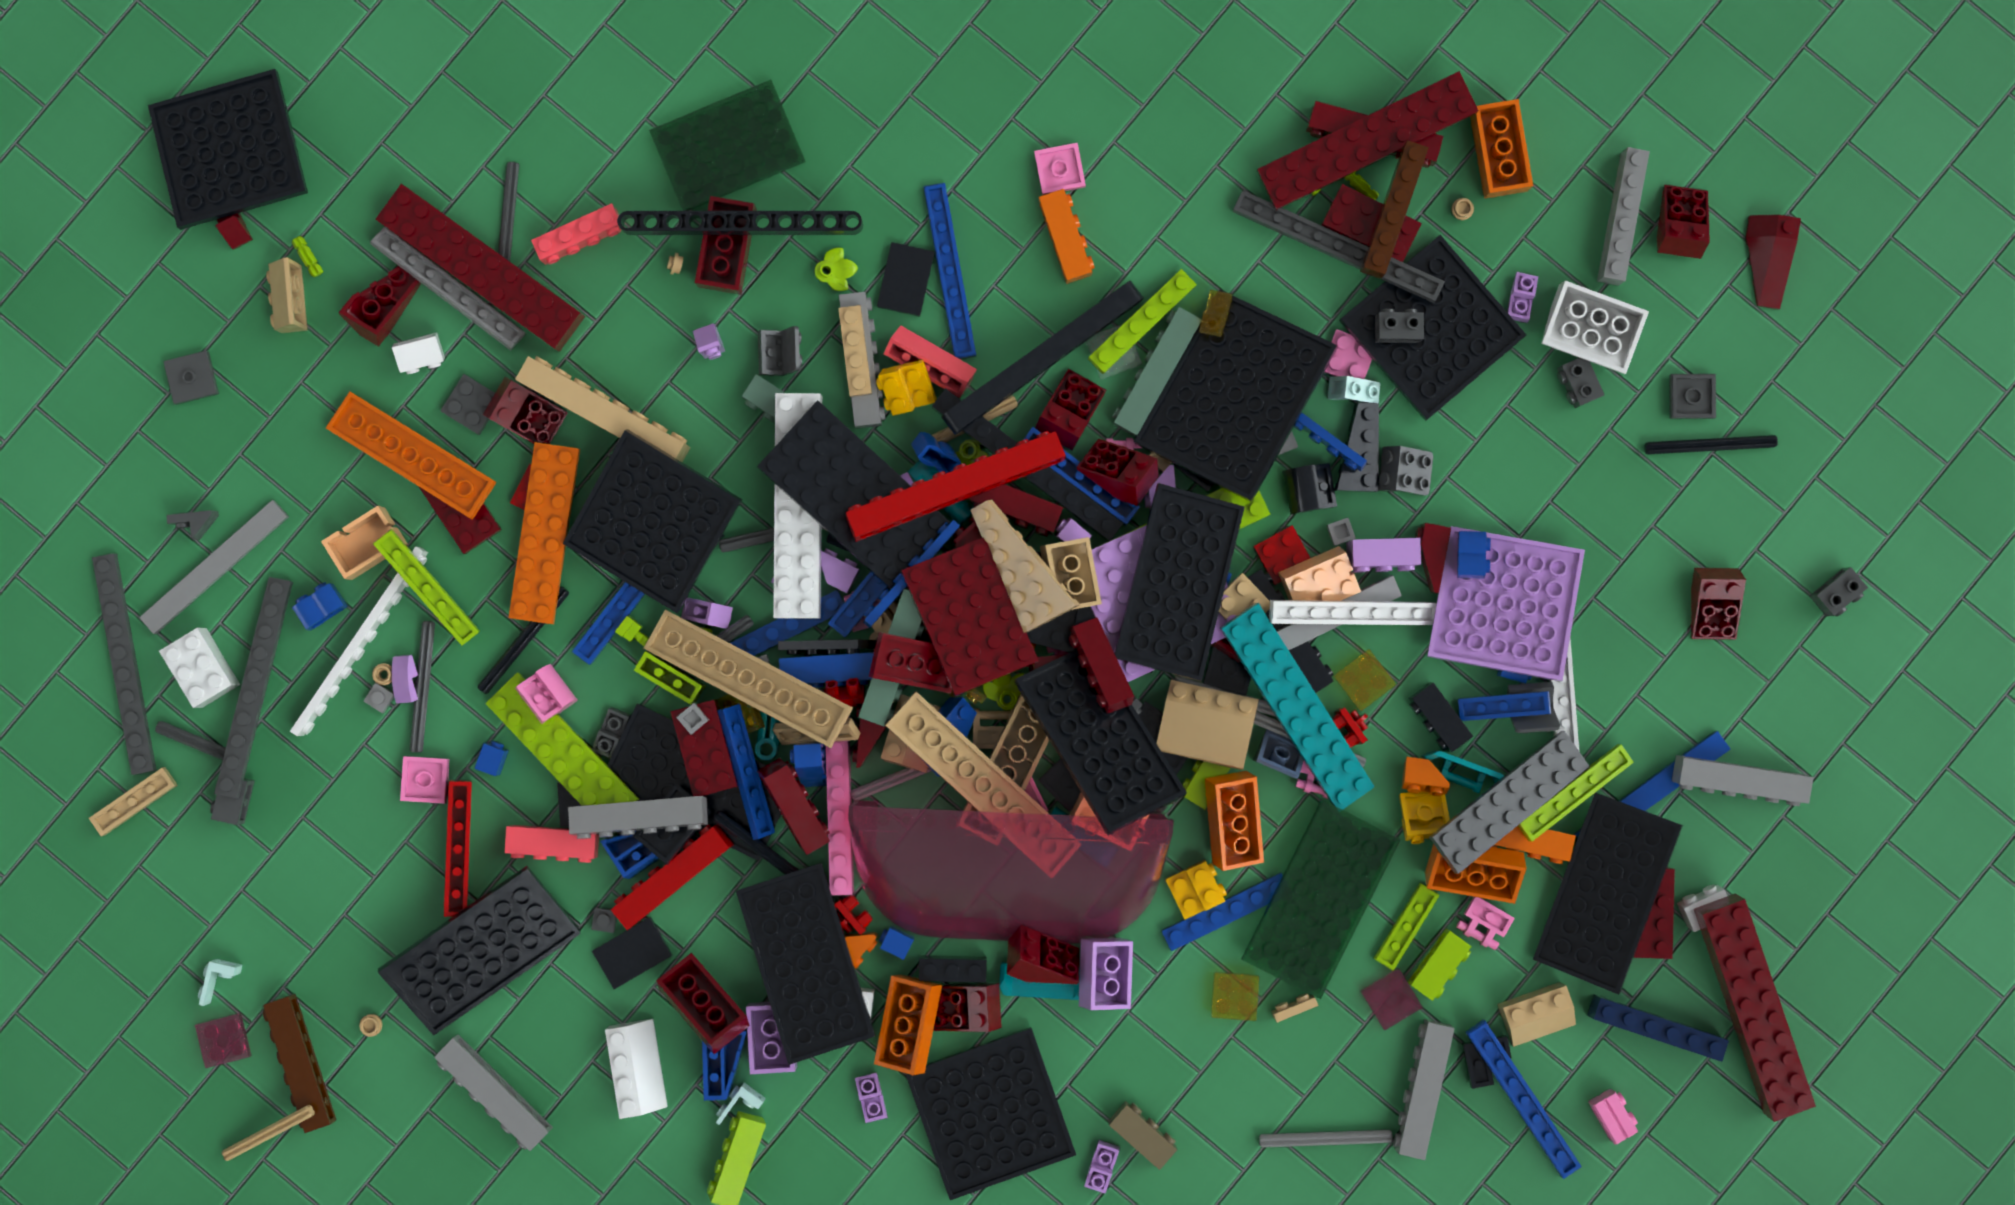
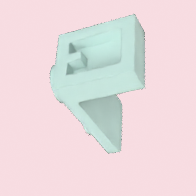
(1353, 389)
(224, 968)
(750, 1098)

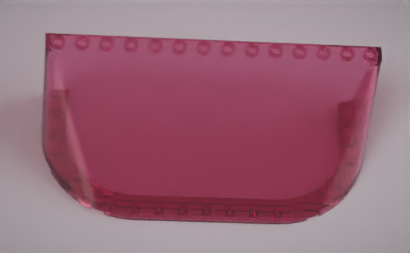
(1006, 870)

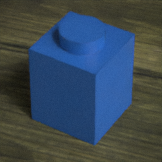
(492, 758)
(896, 942)

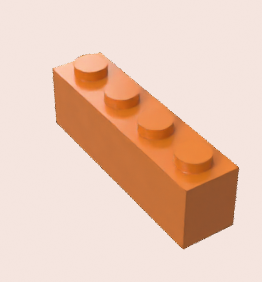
(1065, 236)
(1549, 844)

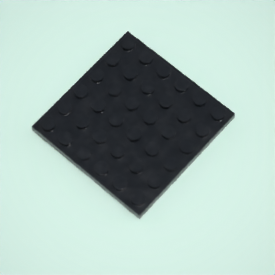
(227, 149)
(1462, 331)
(652, 521)
(991, 1113)

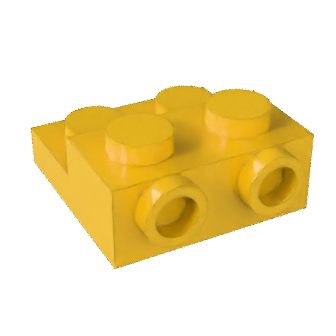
(906, 387)
(1422, 815)
(1196, 889)

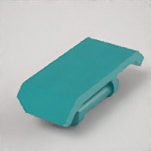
(1474, 785)
(1015, 987)

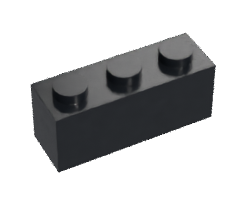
(1439, 717)
(952, 968)

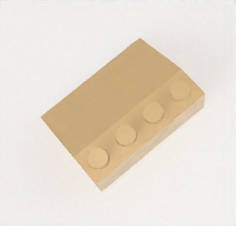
(1207, 724)

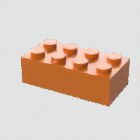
(1501, 149)
(1234, 820)
(1491, 876)
(907, 1024)

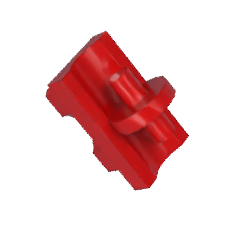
(850, 695)
(1355, 735)
(858, 922)

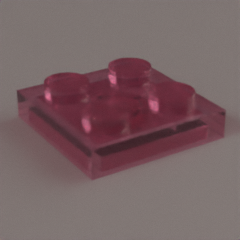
(1391, 999)
(223, 1040)

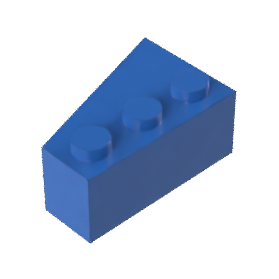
(959, 714)
(810, 763)
(629, 855)
(721, 1068)

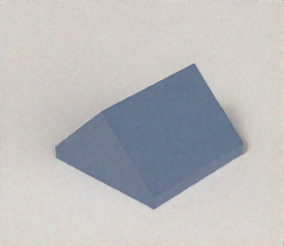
(1279, 754)

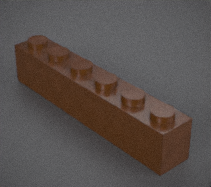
(1394, 209)
(299, 1061)

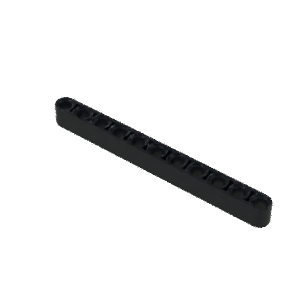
(730, 218)
(1042, 357)

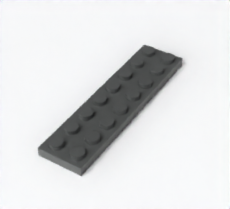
(1509, 802)

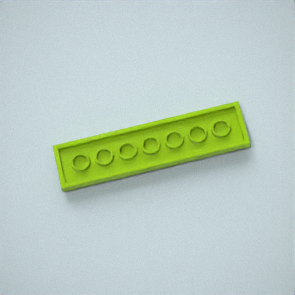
(560, 750)

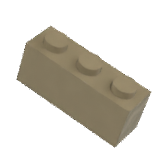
(1143, 1134)

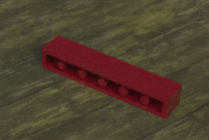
(1329, 118)

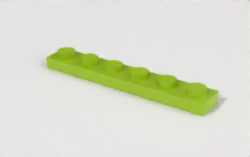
(1142, 321)
(426, 587)
(1576, 792)

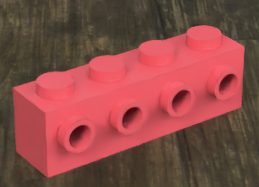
(577, 235)
(941, 366)
(549, 842)

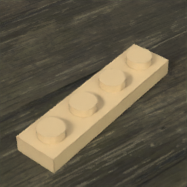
(855, 351)
(788, 735)
(133, 801)

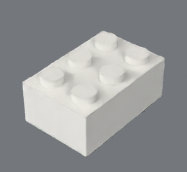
(199, 667)

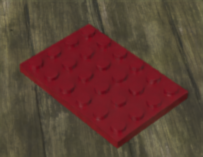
(969, 616)

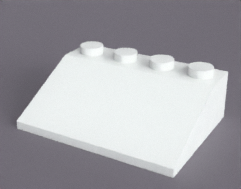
(1594, 326)

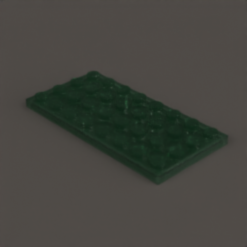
(1320, 899)

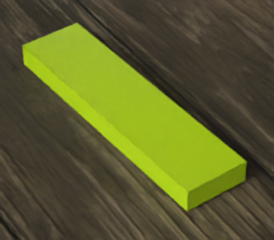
(1406, 926)

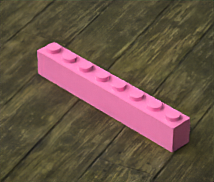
(838, 801)

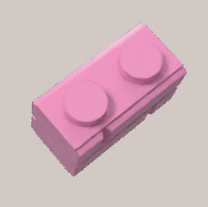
(1613, 1116)

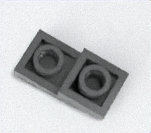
(610, 732)

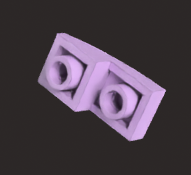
(1521, 296)
(402, 673)
(871, 1098)
(1101, 1166)

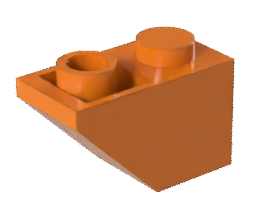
(1423, 776)
(859, 944)

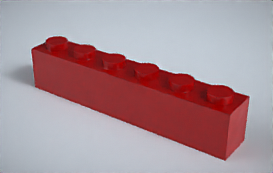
(457, 846)
(671, 877)

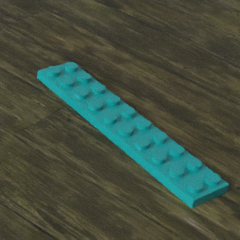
(1297, 706)

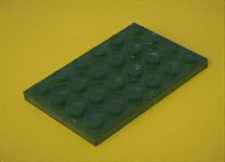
(727, 145)

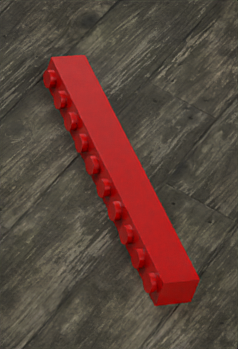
(955, 486)

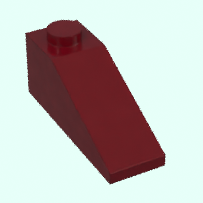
(1434, 546)

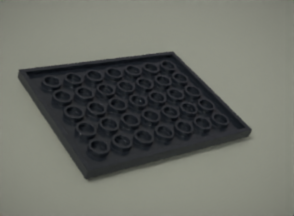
(1236, 398)

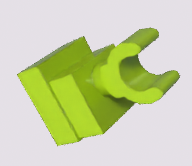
(631, 629)

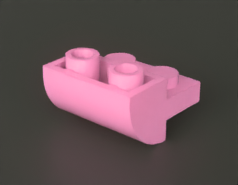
(546, 693)

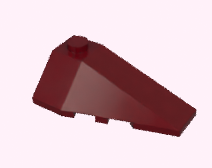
(1771, 251)
(380, 305)

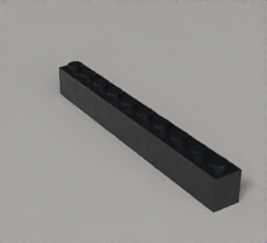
(1045, 480)

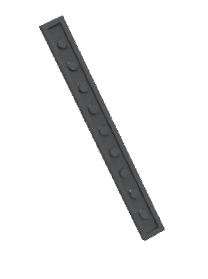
(1334, 244)
(124, 664)
(253, 688)

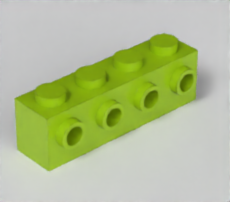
(737, 1159)

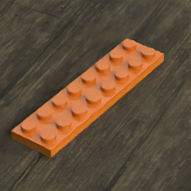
(411, 455)
(543, 533)

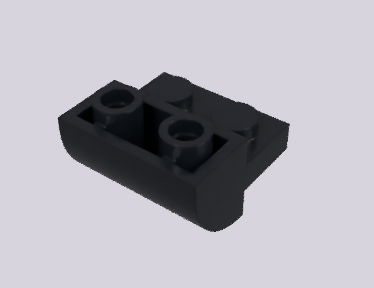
(1309, 488)

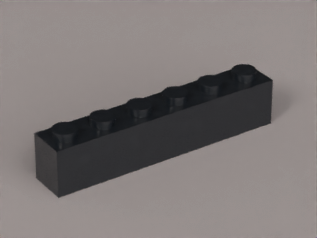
(1304, 655)

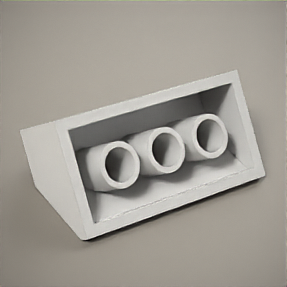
(636, 1068)

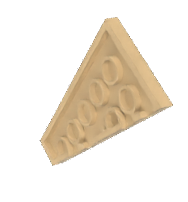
(1027, 578)

